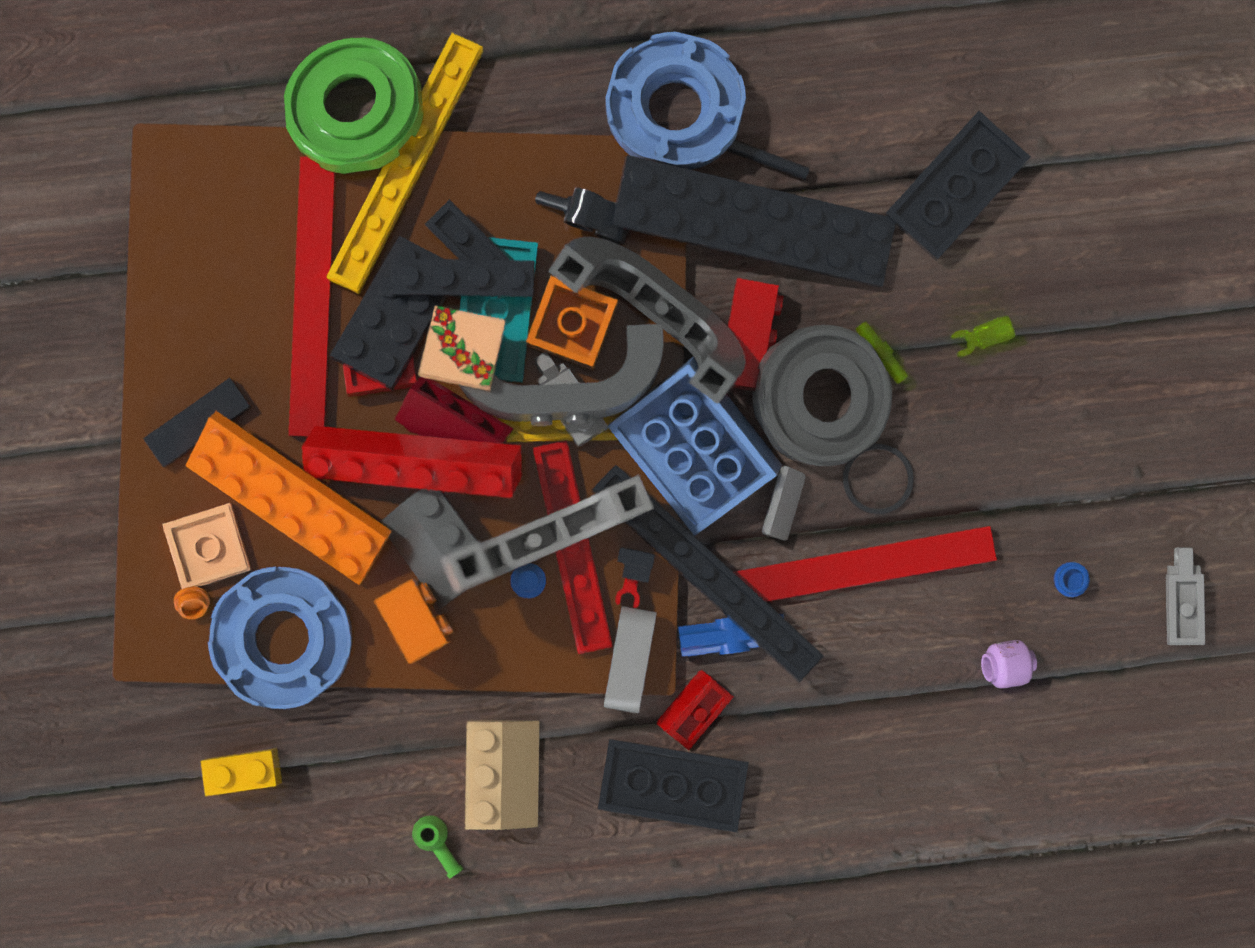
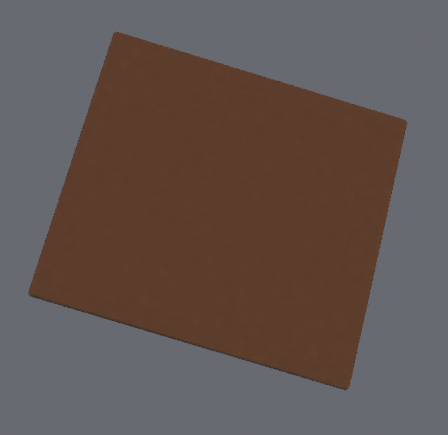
(217, 303)

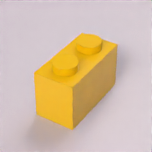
(241, 772)

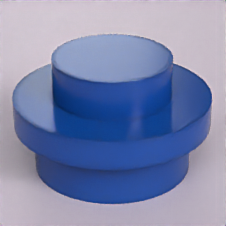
(1071, 579)
(528, 581)

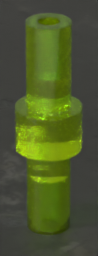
(883, 351)

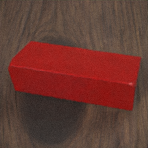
(694, 709)

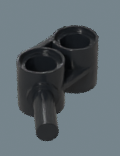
(586, 212)

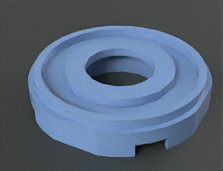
(684, 60)
(235, 647)

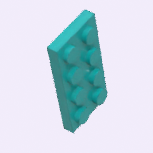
(515, 312)

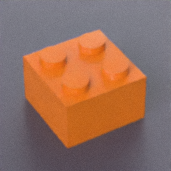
(572, 323)
(414, 620)

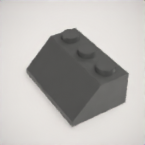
(426, 531)

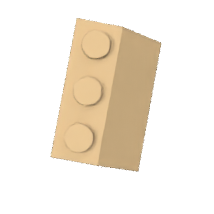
(502, 774)

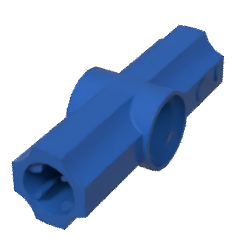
(714, 637)

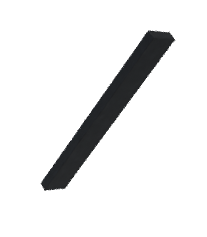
(720, 585)

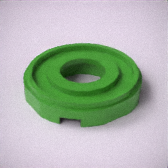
(375, 137)

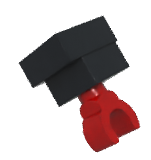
(636, 569)

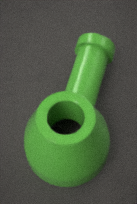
(438, 844)

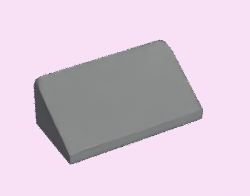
(783, 503)

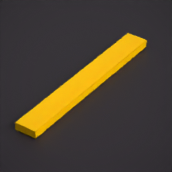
(400, 176)

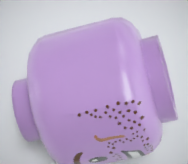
(1008, 664)

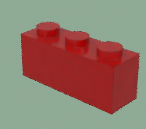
(751, 324)

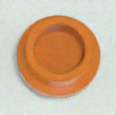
(191, 602)

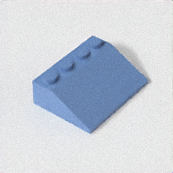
(695, 450)

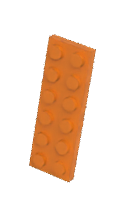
(287, 498)

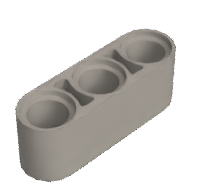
(630, 659)

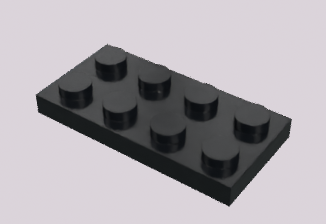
(957, 185)
(386, 325)
(673, 785)

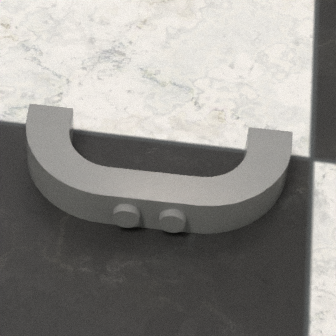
(546, 535)

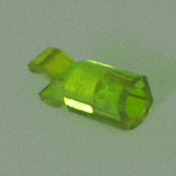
(985, 335)

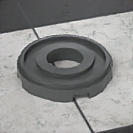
(780, 401)

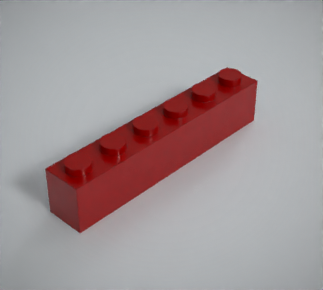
(412, 461)

